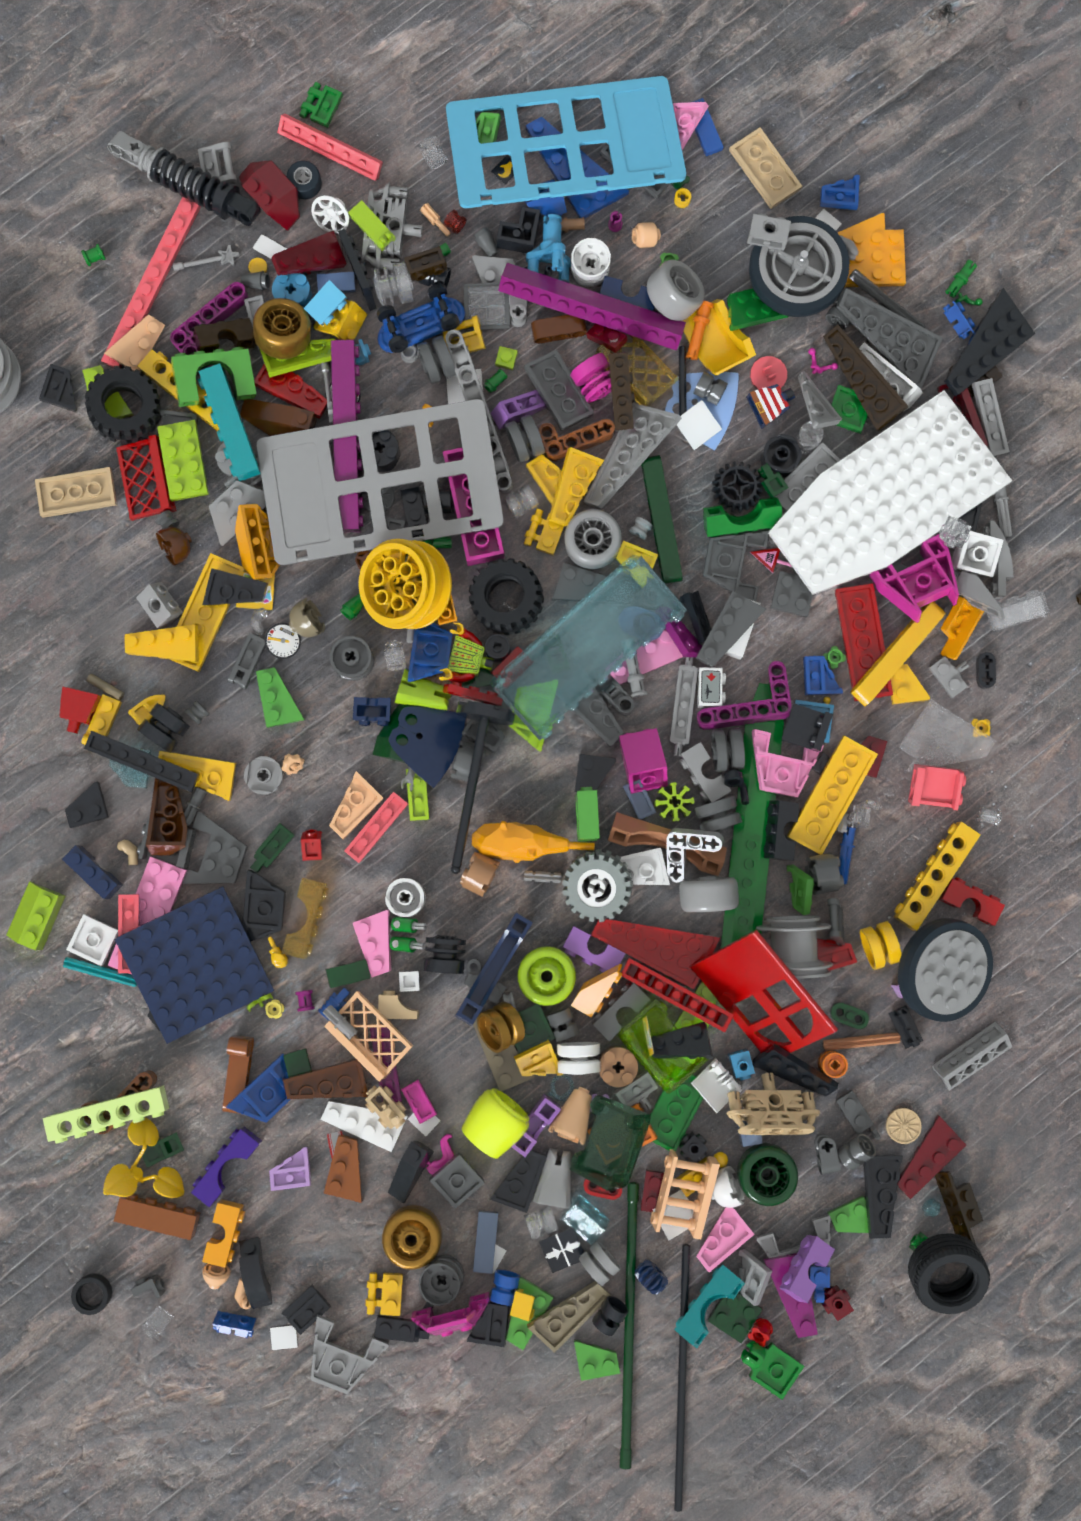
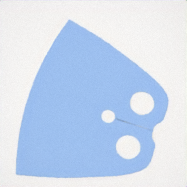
(724, 409)

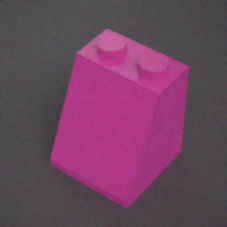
(644, 760)

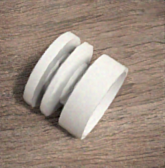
(590, 252)

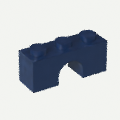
(613, 288)
(97, 878)

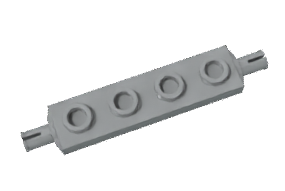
(683, 705)

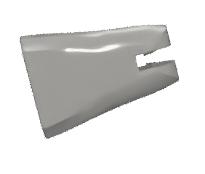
(555, 1181)

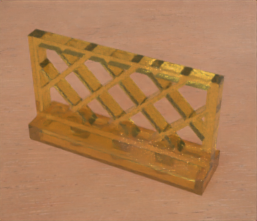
(641, 394)

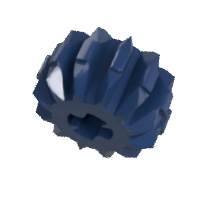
(651, 1277)

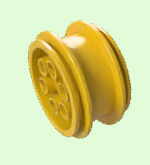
(379, 589)

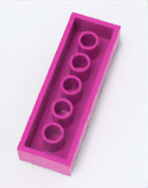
(479, 545)

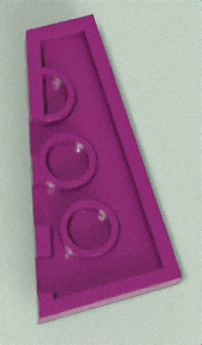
(799, 1313)

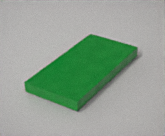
(674, 1114)

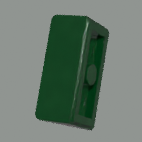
(297, 1062)

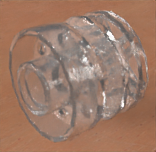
(393, 284)

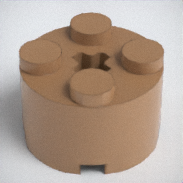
(480, 874)
(625, 1074)

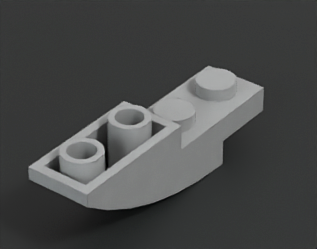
(1004, 566)

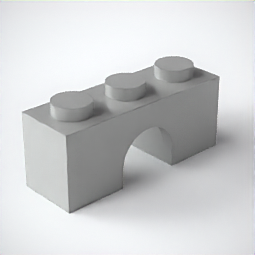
(710, 788)

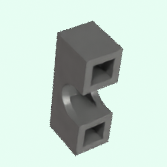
(630, 997)

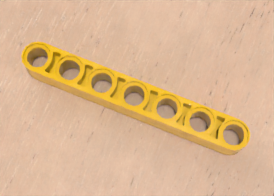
(897, 654)

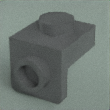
(144, 1284)

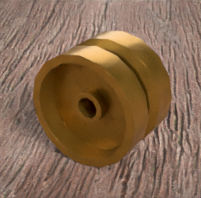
(500, 1027)

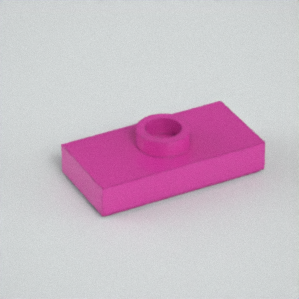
(419, 1101)

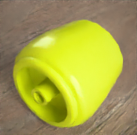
(495, 1123)

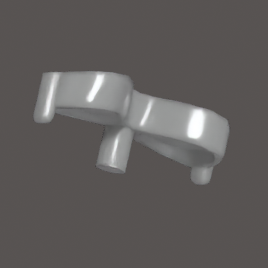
(843, 824)

